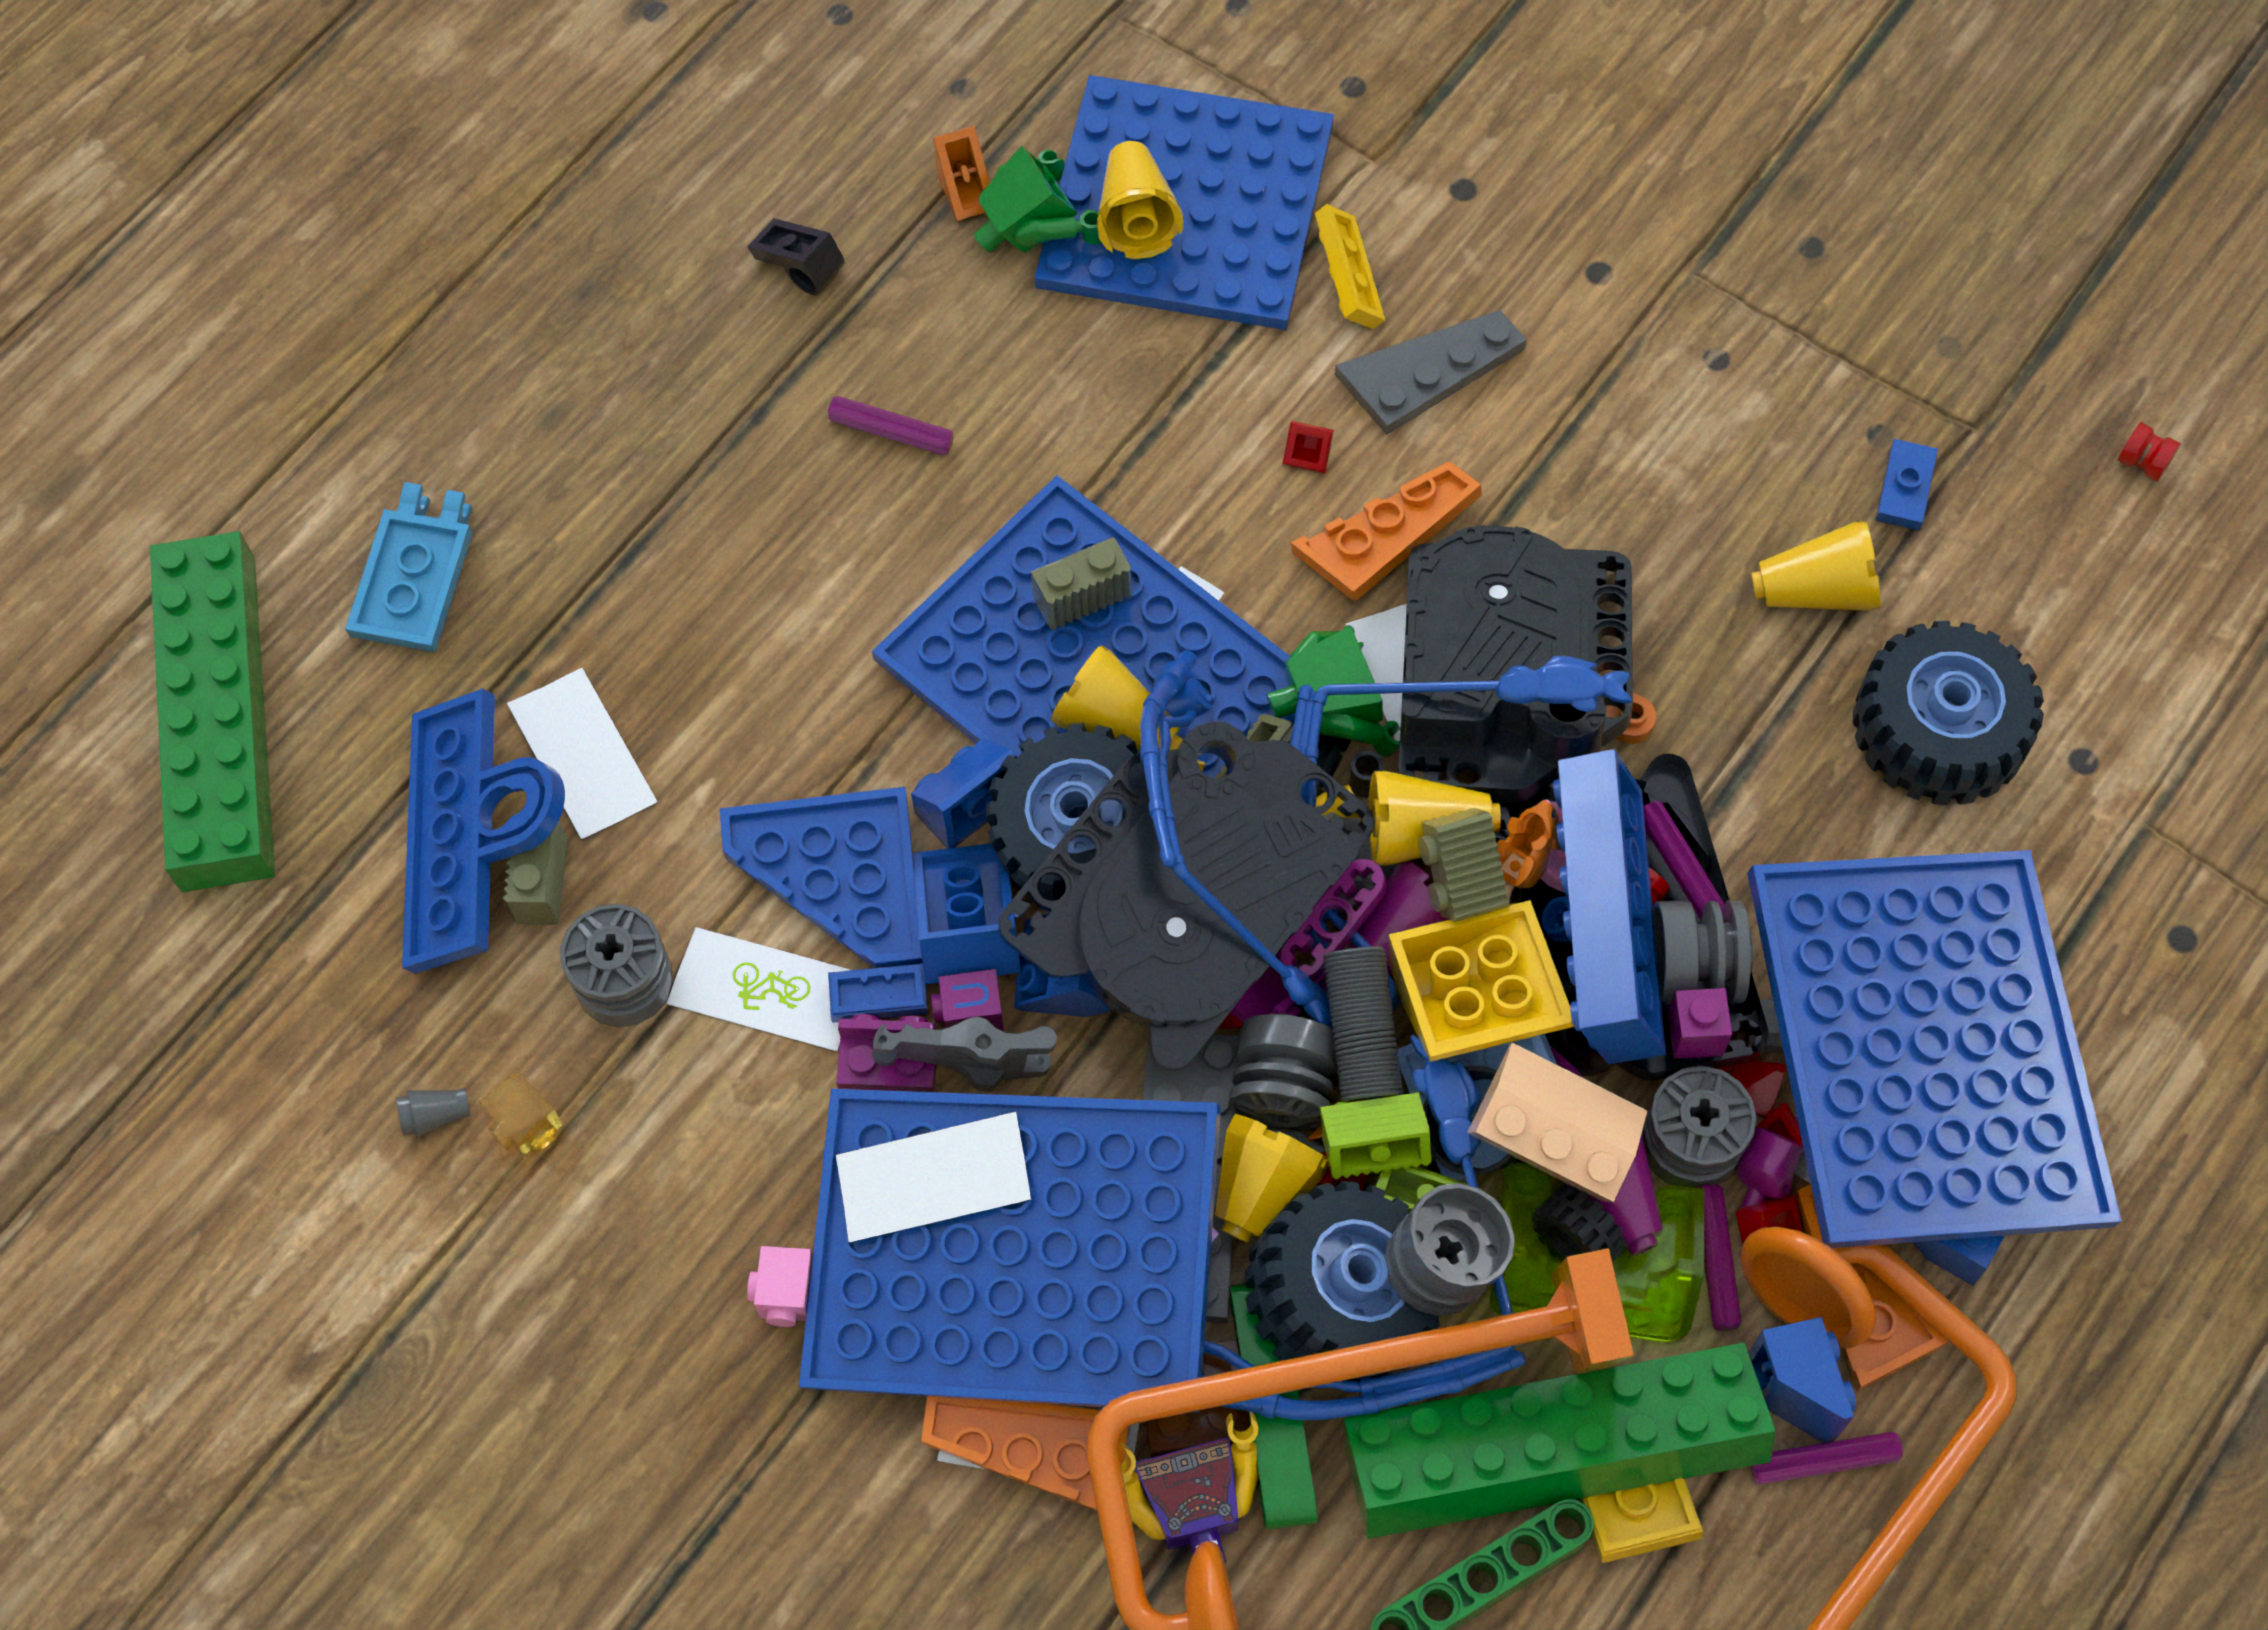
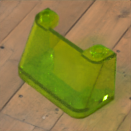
(1655, 1288)

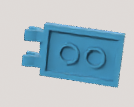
(412, 572)

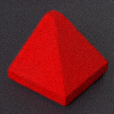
(1762, 1083)

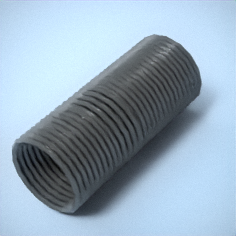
(1359, 1006)

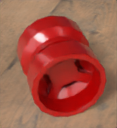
(2158, 456)

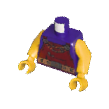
(1195, 1490)

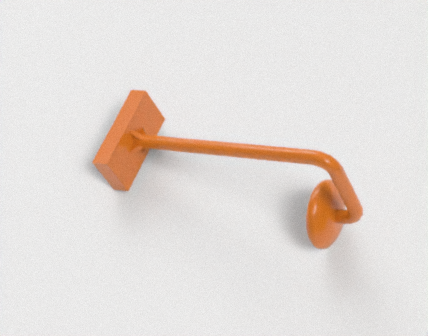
(1809, 1280)
(1581, 1315)

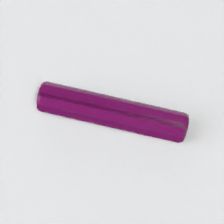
(890, 425)
(1679, 857)
(1719, 1262)
(1829, 1458)

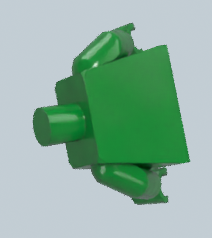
(1030, 206)
(1336, 659)

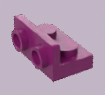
(858, 1067)

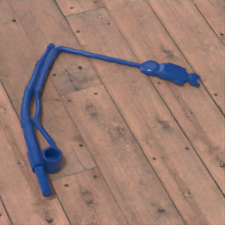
(1557, 682)
(1185, 702)
(1451, 1099)

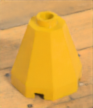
(1262, 1176)

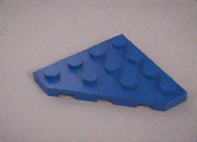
(838, 865)

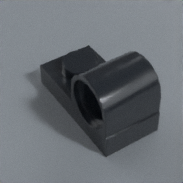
(804, 252)

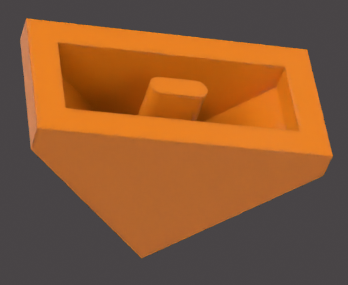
(961, 171)

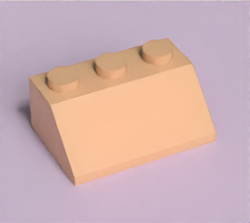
(1560, 1123)

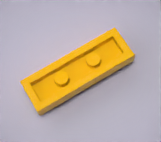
(1349, 267)

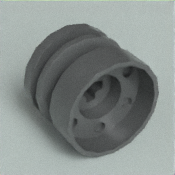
(1705, 952)
(635, 979)
(1283, 1071)
(1676, 1143)
(1449, 1249)

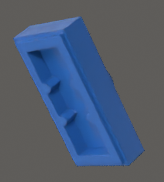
(1906, 484)
(878, 992)

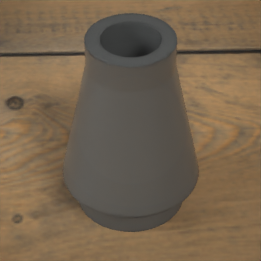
(431, 1109)

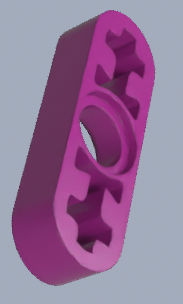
(1365, 899)

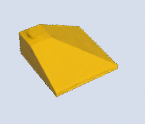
(1478, 981)

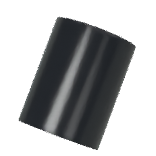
(1364, 763)

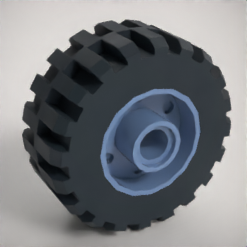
(1947, 712)
(1048, 793)
(1325, 1274)

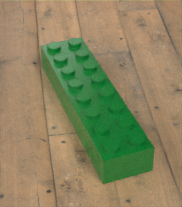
(211, 713)
(1558, 1440)

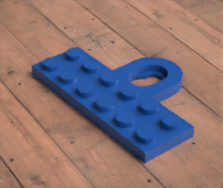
(452, 828)

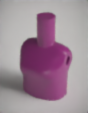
(1768, 1166)

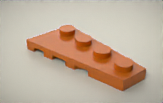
(1377, 540)
(1899, 1332)
(1020, 1441)

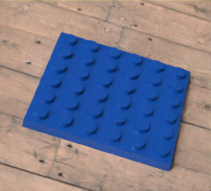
(1244, 192)

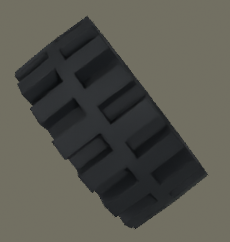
(1576, 1225)

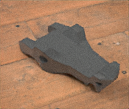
(973, 1049)

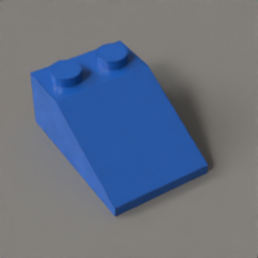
(959, 911)

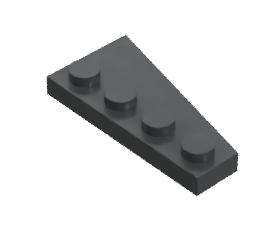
(1422, 372)

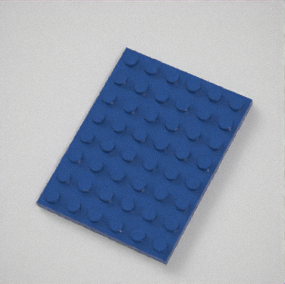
(999, 670)
(1930, 1049)
(1032, 1300)

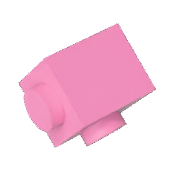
(781, 1285)

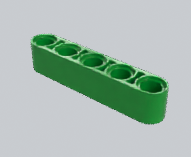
(1281, 1443)
(1499, 1564)

